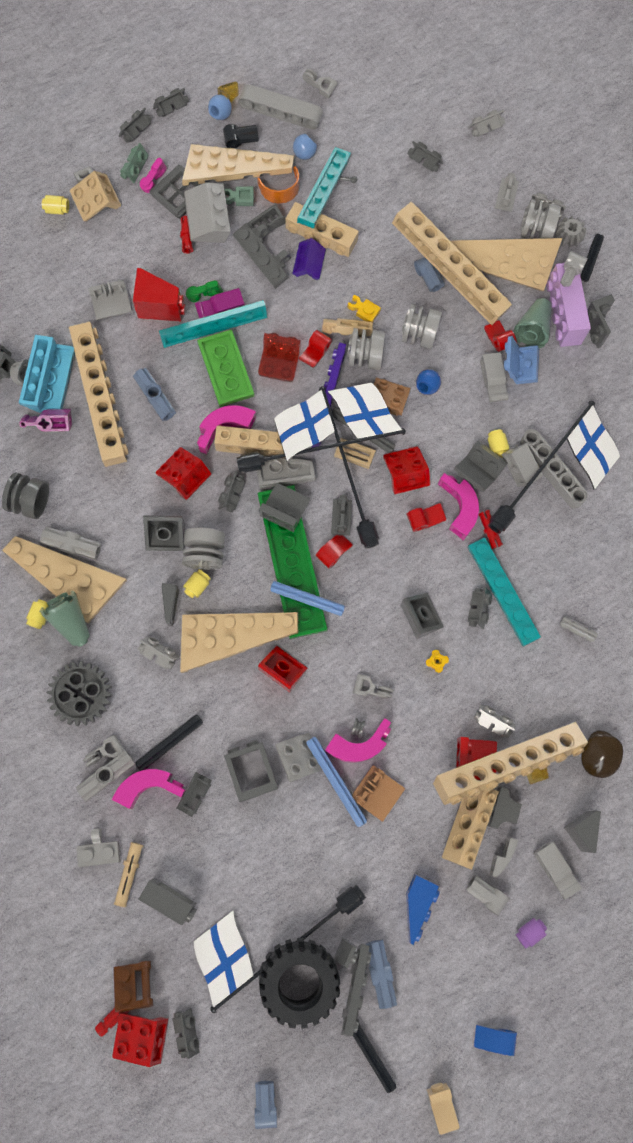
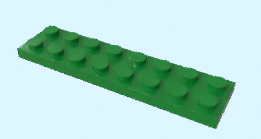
(294, 568)

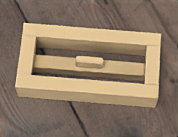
(371, 452)

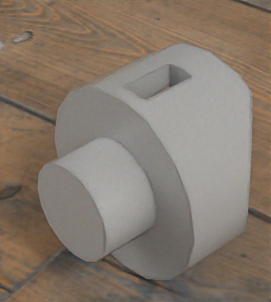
(18, 371)

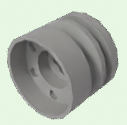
(539, 220)
(421, 326)
(366, 349)
(203, 548)

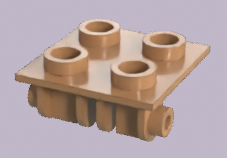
(393, 395)
(377, 793)

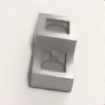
(499, 863)

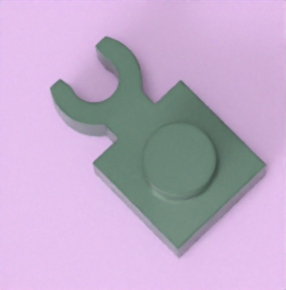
(242, 196)

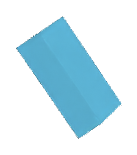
(47, 375)

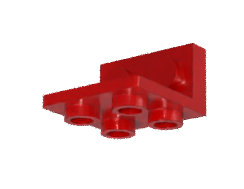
(407, 470)
(184, 472)
(472, 750)
(140, 1040)

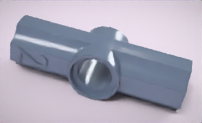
(149, 386)
(381, 975)

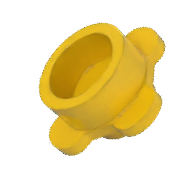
(438, 667)

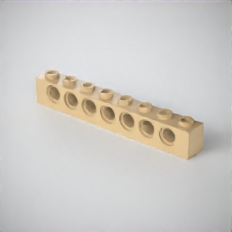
(451, 263)
(80, 335)
(569, 735)

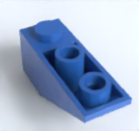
(419, 899)

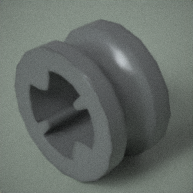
(357, 728)

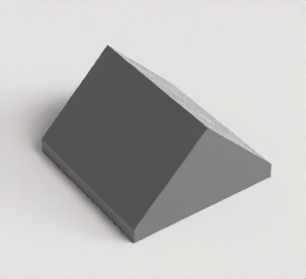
(164, 533)
(421, 615)
(585, 831)

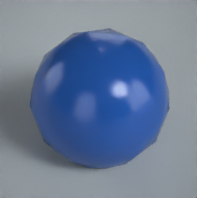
(428, 382)

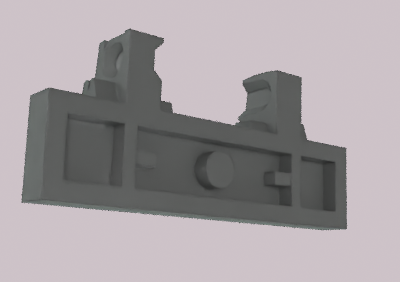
(270, 265)
(354, 1000)

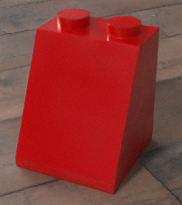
(157, 298)

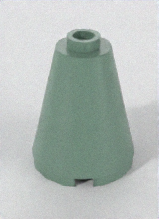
(535, 324)
(67, 618)

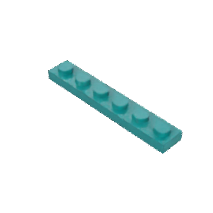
(323, 187)
(213, 324)
(504, 592)

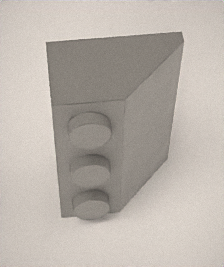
(207, 213)

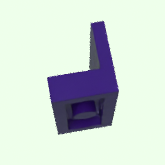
(309, 259)

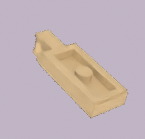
(346, 326)

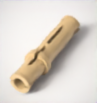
(135, 849)

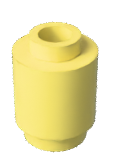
(55, 204)
(498, 442)
(196, 584)
(34, 617)

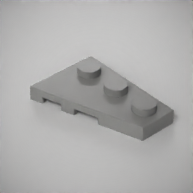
(285, 472)

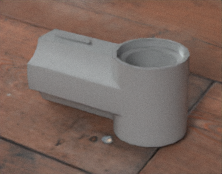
(491, 897)

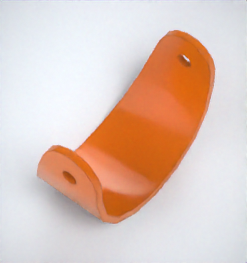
(280, 196)

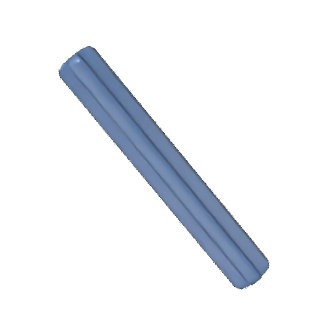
(307, 598)

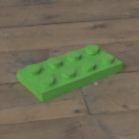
(225, 368)

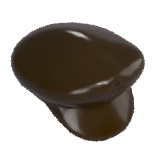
(602, 754)

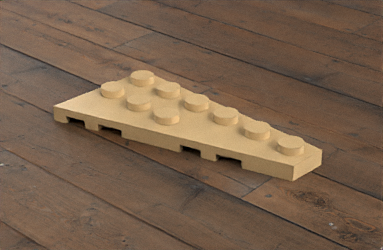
(232, 164)
(515, 260)
(64, 574)
(220, 636)

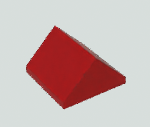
(282, 668)

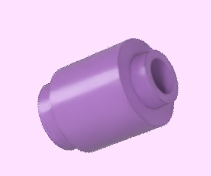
(531, 933)

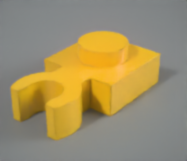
(365, 310)

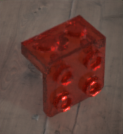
(279, 357)

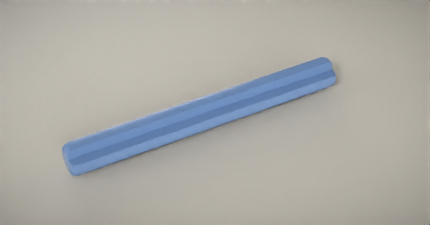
(336, 781)

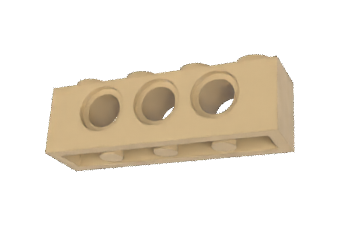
(331, 228)
(247, 440)
(469, 828)

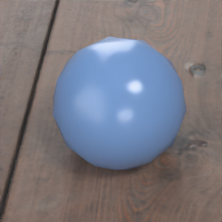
(219, 107)
(304, 147)

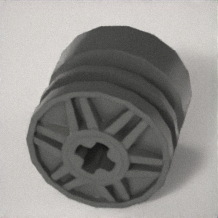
(25, 495)

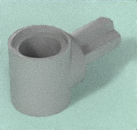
(572, 267)

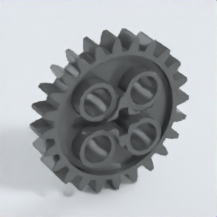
(89, 678)

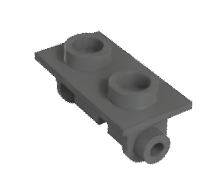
(175, 98)
(138, 120)
(420, 151)
(227, 498)
(341, 516)
(481, 600)
(190, 800)
(188, 1043)

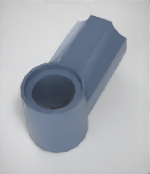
(429, 274)
(265, 1106)

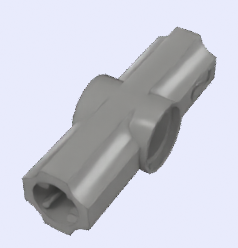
(70, 543)
(95, 784)

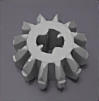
(571, 231)

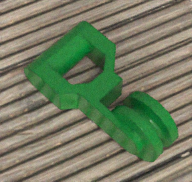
(209, 289)

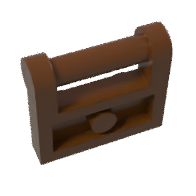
(126, 988)

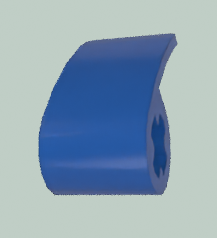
(497, 1041)

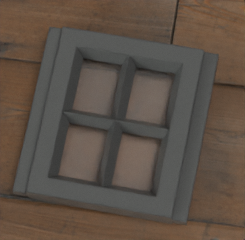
(171, 191)

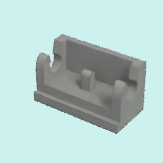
(521, 464)

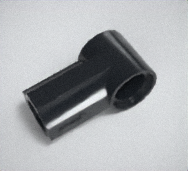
(237, 135)

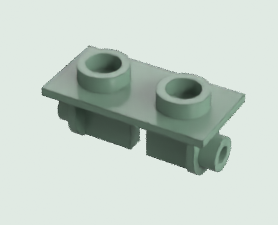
(136, 162)

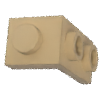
(443, 1108)

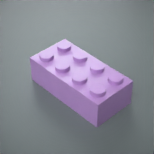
(568, 308)

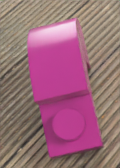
(225, 416)
(467, 503)
(352, 752)
(136, 784)

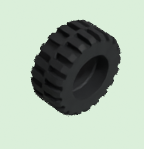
(309, 1009)

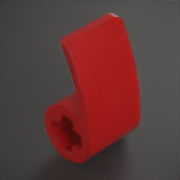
(498, 335)
(318, 346)
(425, 518)
(332, 550)

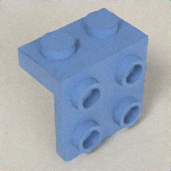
(521, 362)

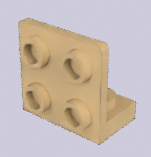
(94, 194)

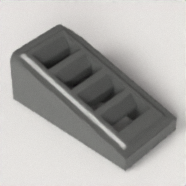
(269, 213)
(170, 597)

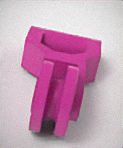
(157, 170)

